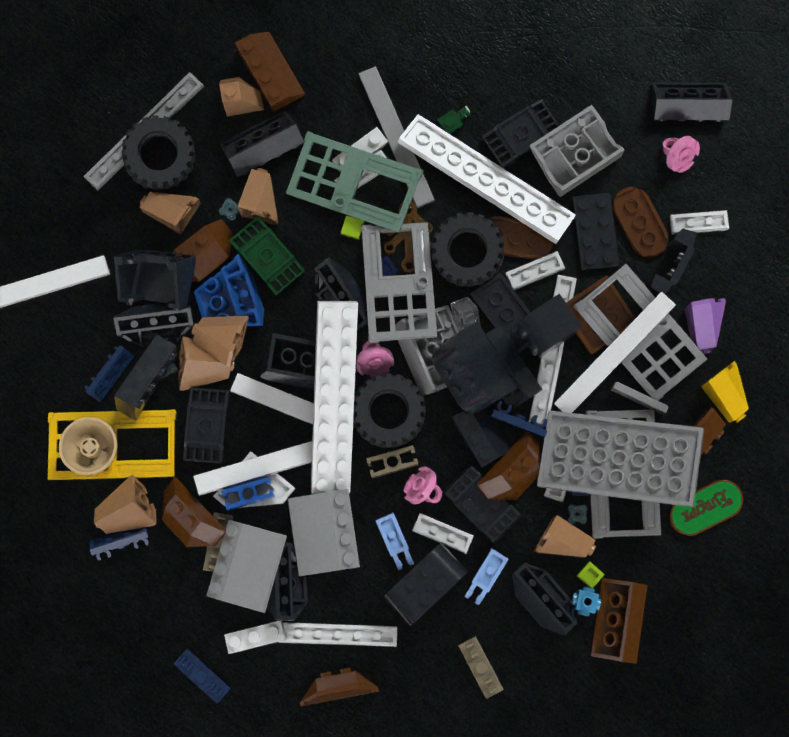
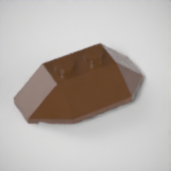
(209, 246)
(513, 471)
(189, 518)
(338, 686)

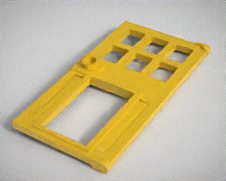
(116, 421)

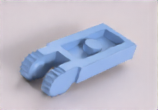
(394, 539)
(487, 574)

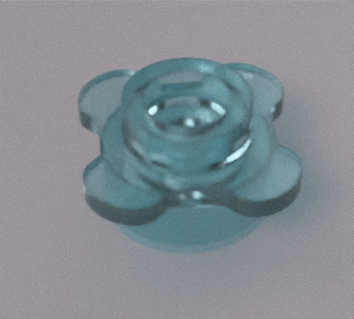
(224, 210)
(582, 514)

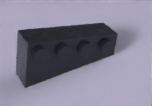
(145, 377)

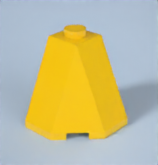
(728, 393)

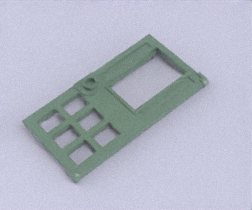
(349, 179)

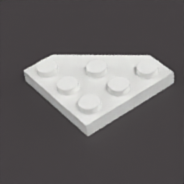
(279, 485)

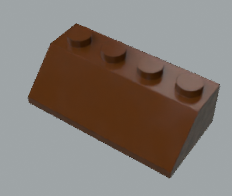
(269, 70)
(713, 428)
(619, 620)

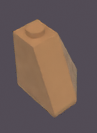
(240, 97)
(259, 197)
(170, 209)
(221, 336)
(198, 366)
(125, 508)
(565, 540)

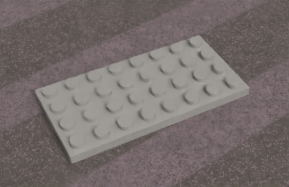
(621, 458)

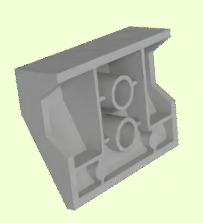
(576, 150)
(420, 351)
(323, 532)
(246, 566)

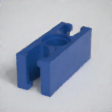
(241, 488)

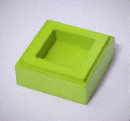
(352, 227)
(590, 575)

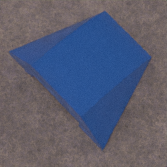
(231, 294)

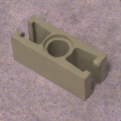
(384, 457)

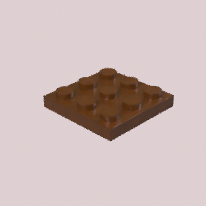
(610, 305)

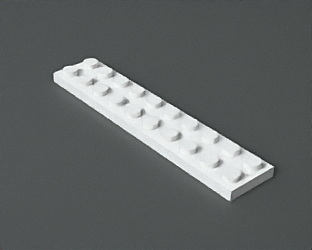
(486, 178)
(334, 395)

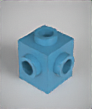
(578, 601)

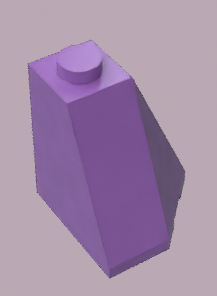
(704, 322)

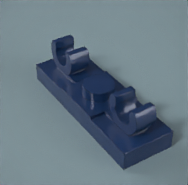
(109, 373)
(518, 420)
(118, 541)
(202, 676)

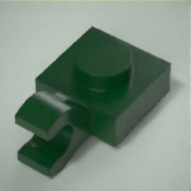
(452, 121)

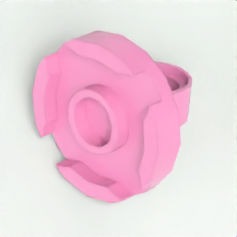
(681, 153)
(374, 360)
(420, 487)

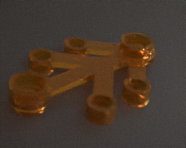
(408, 237)

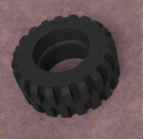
(153, 128)
(462, 224)
(407, 392)

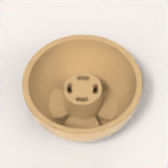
(81, 440)

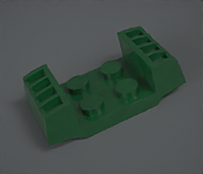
(267, 255)

